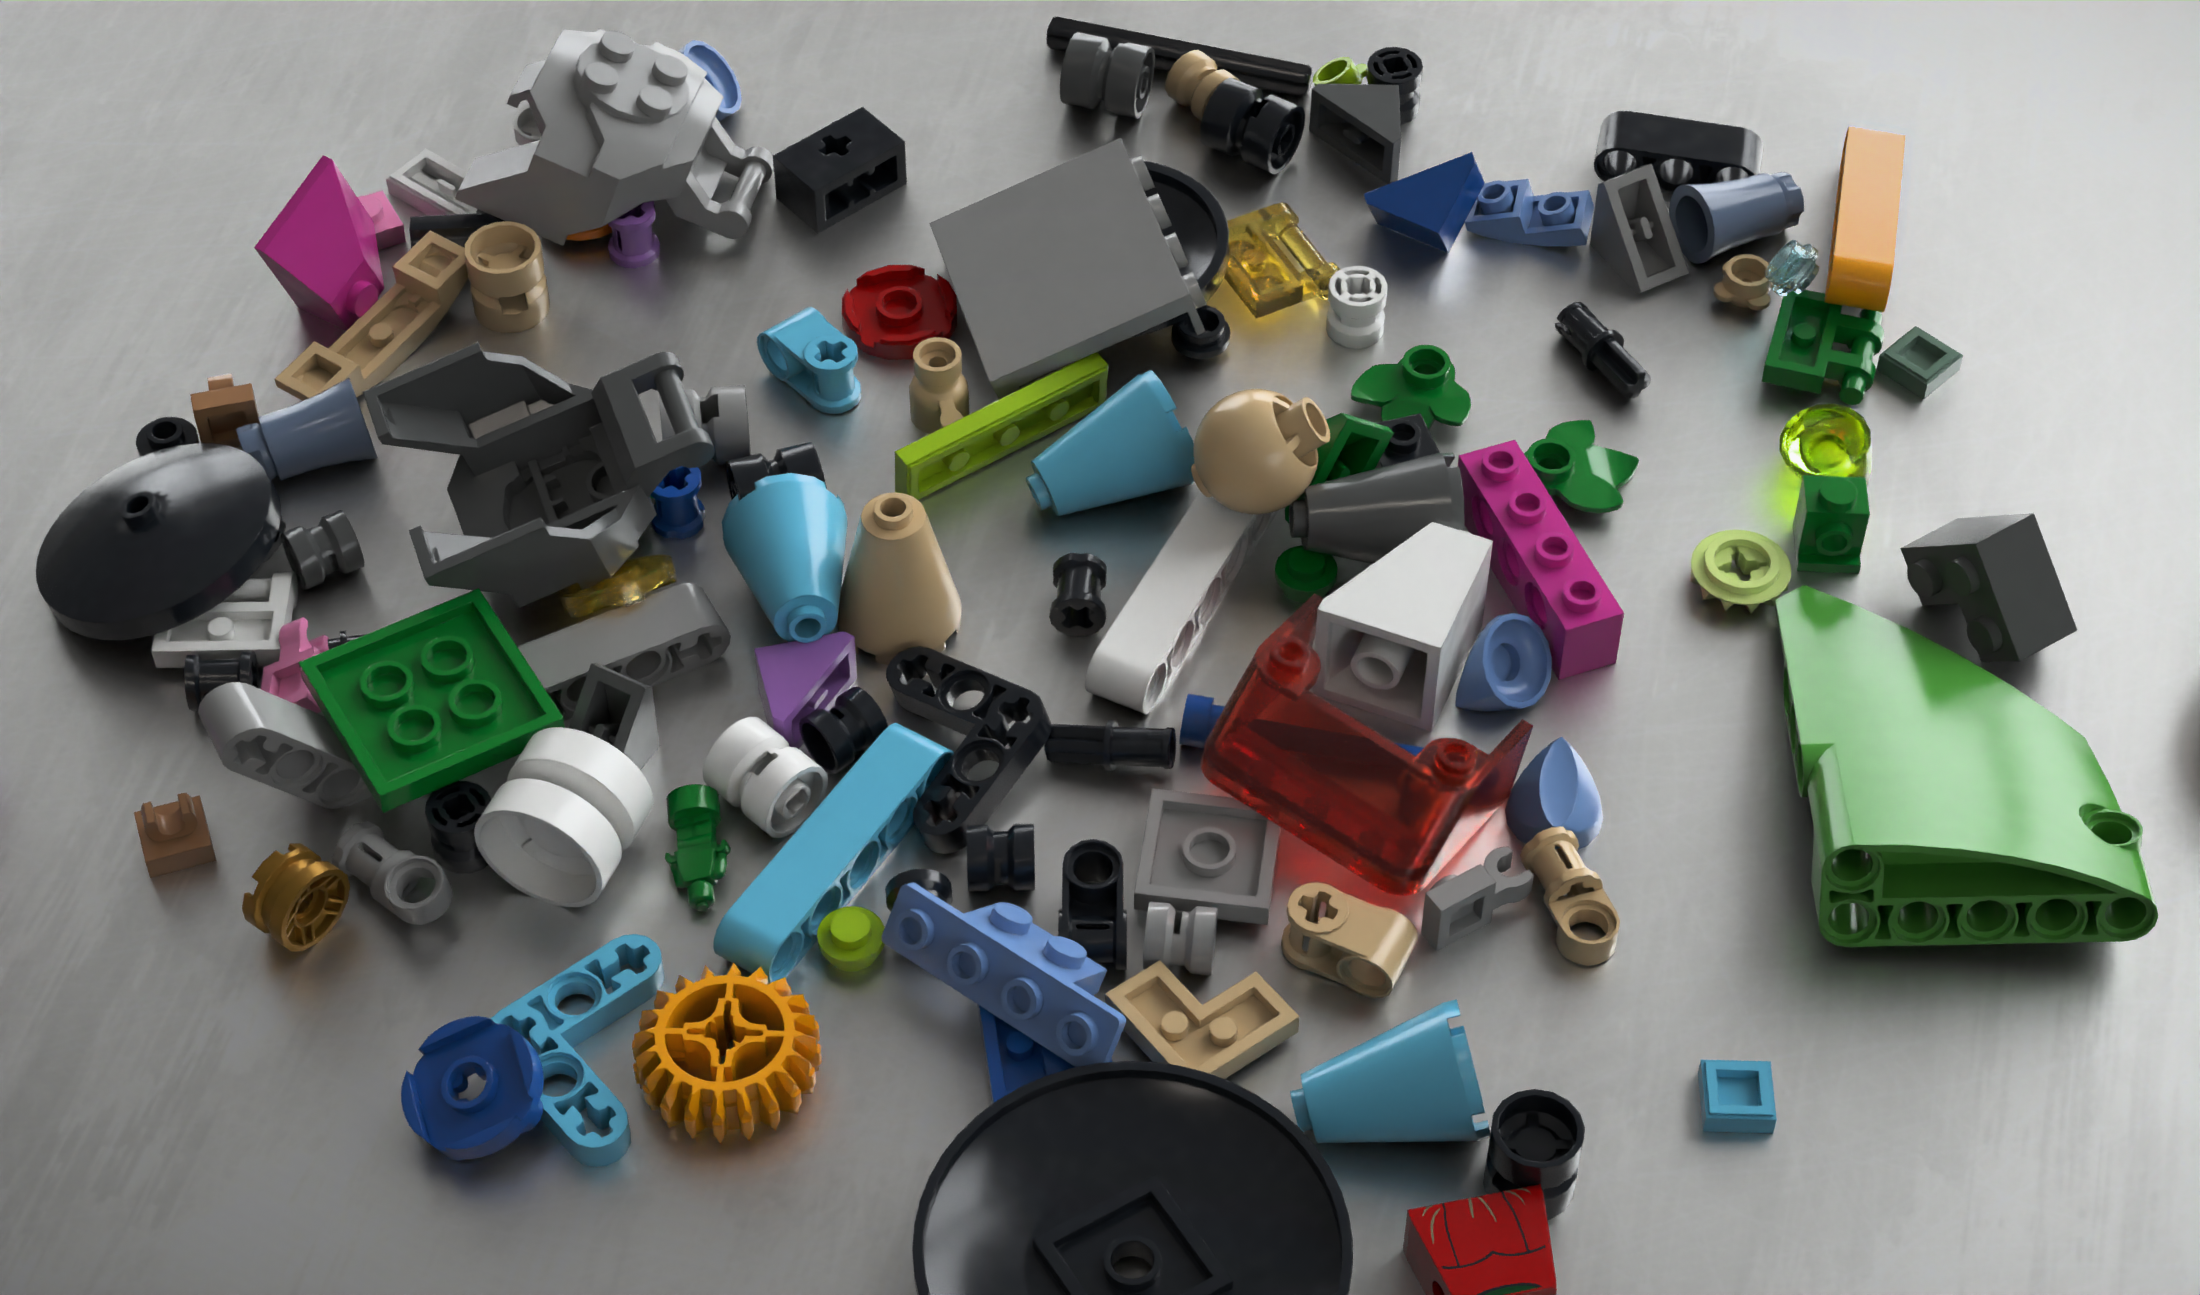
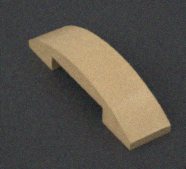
(391, 330)

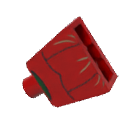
(1483, 1245)

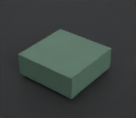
(1919, 362)

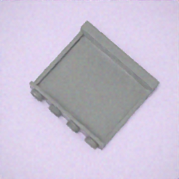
(1065, 266)

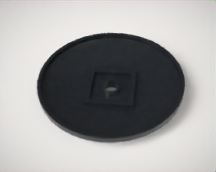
(1135, 1166)

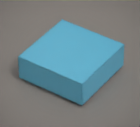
(1737, 1096)

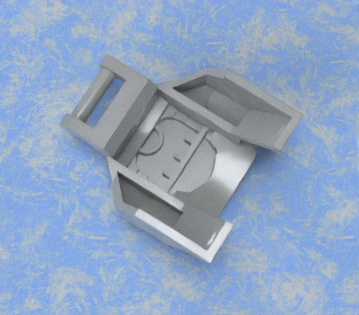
(616, 133)

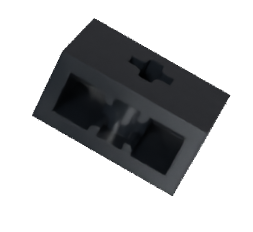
(840, 169)

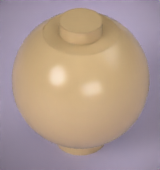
(1258, 450)

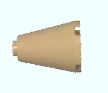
(897, 582)

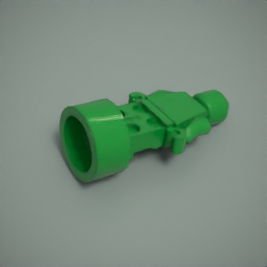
(699, 860)

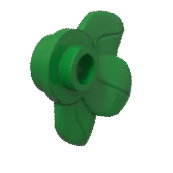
(1416, 385)
(1579, 470)

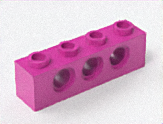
(1540, 559)

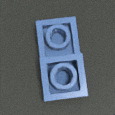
(1515, 215)

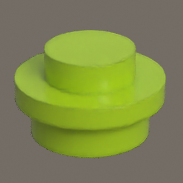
(851, 938)

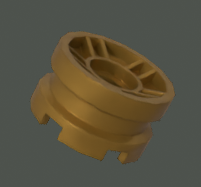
(296, 897)

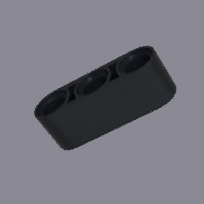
(1677, 149)

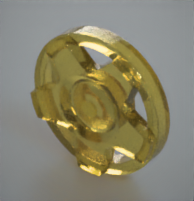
(623, 589)

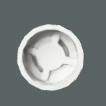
(765, 776)

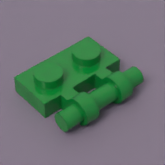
(1804, 340)

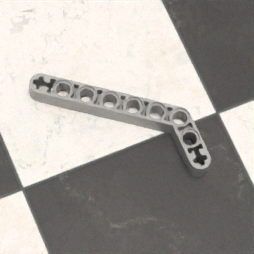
(303, 756)

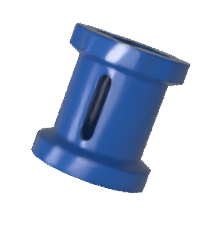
(677, 505)

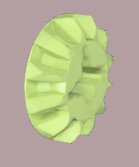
(1754, 555)

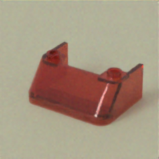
(1343, 783)

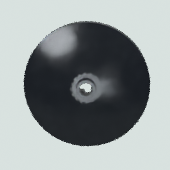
(158, 541)

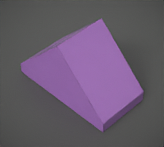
(802, 678)

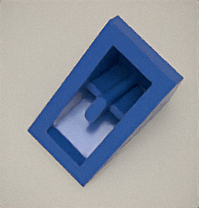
(1429, 203)

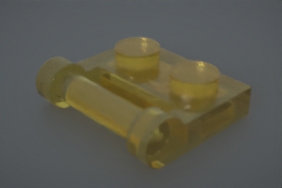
(1261, 270)

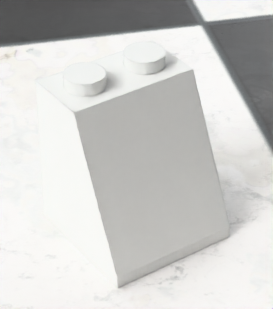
(1405, 626)

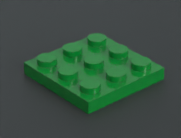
(430, 699)

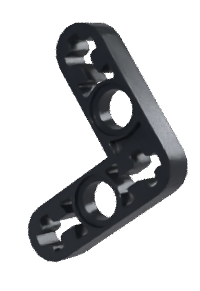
(985, 739)

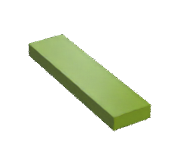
(1001, 427)

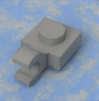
(1466, 901)

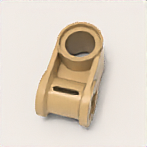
(1352, 943)

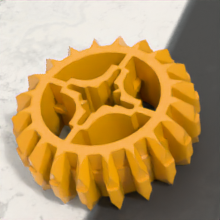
(762, 1073)

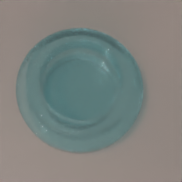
(1792, 268)

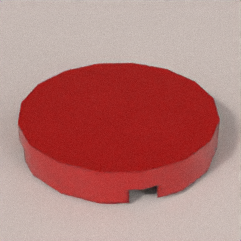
(897, 310)

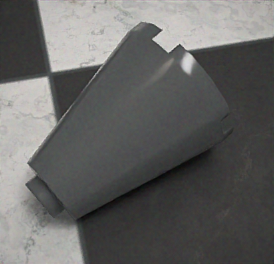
(1378, 508)

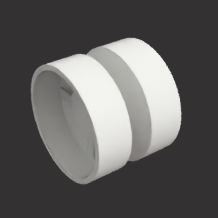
(564, 817)

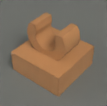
(223, 410)
(174, 835)

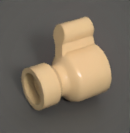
(938, 388)

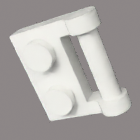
(239, 623)

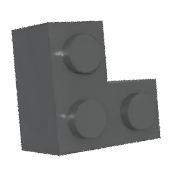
(1998, 578)

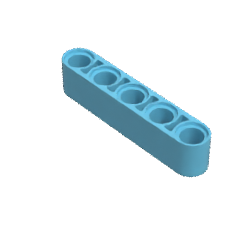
(830, 854)

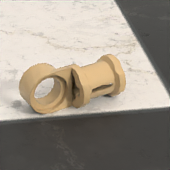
(1564, 873)

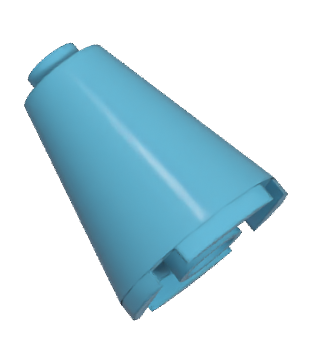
(1116, 452)
(790, 552)
(1397, 1087)

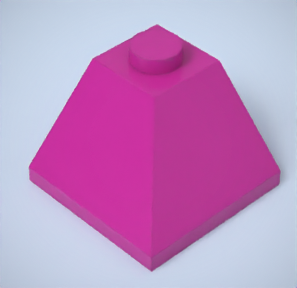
(325, 249)

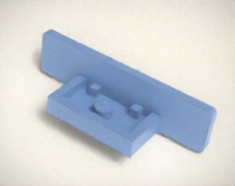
(1011, 970)

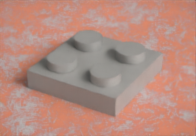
(1207, 856)

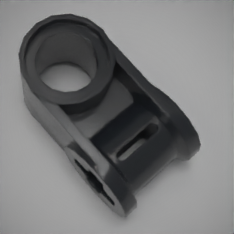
(1094, 912)

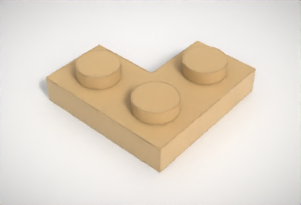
(1205, 1037)

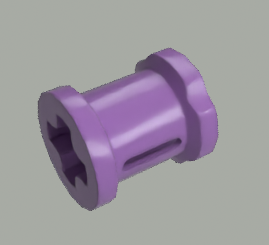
(633, 238)

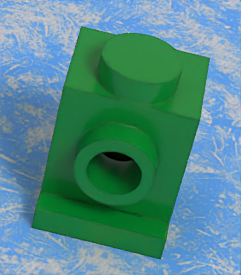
(1830, 524)

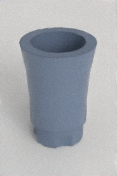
(1733, 213)
(310, 434)

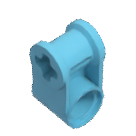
(813, 360)

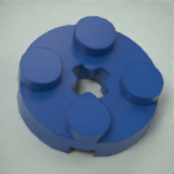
(502, 1110)

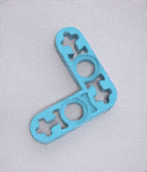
(557, 1034)

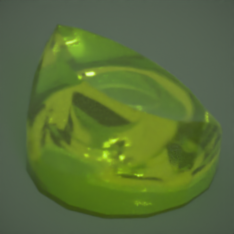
(1827, 443)

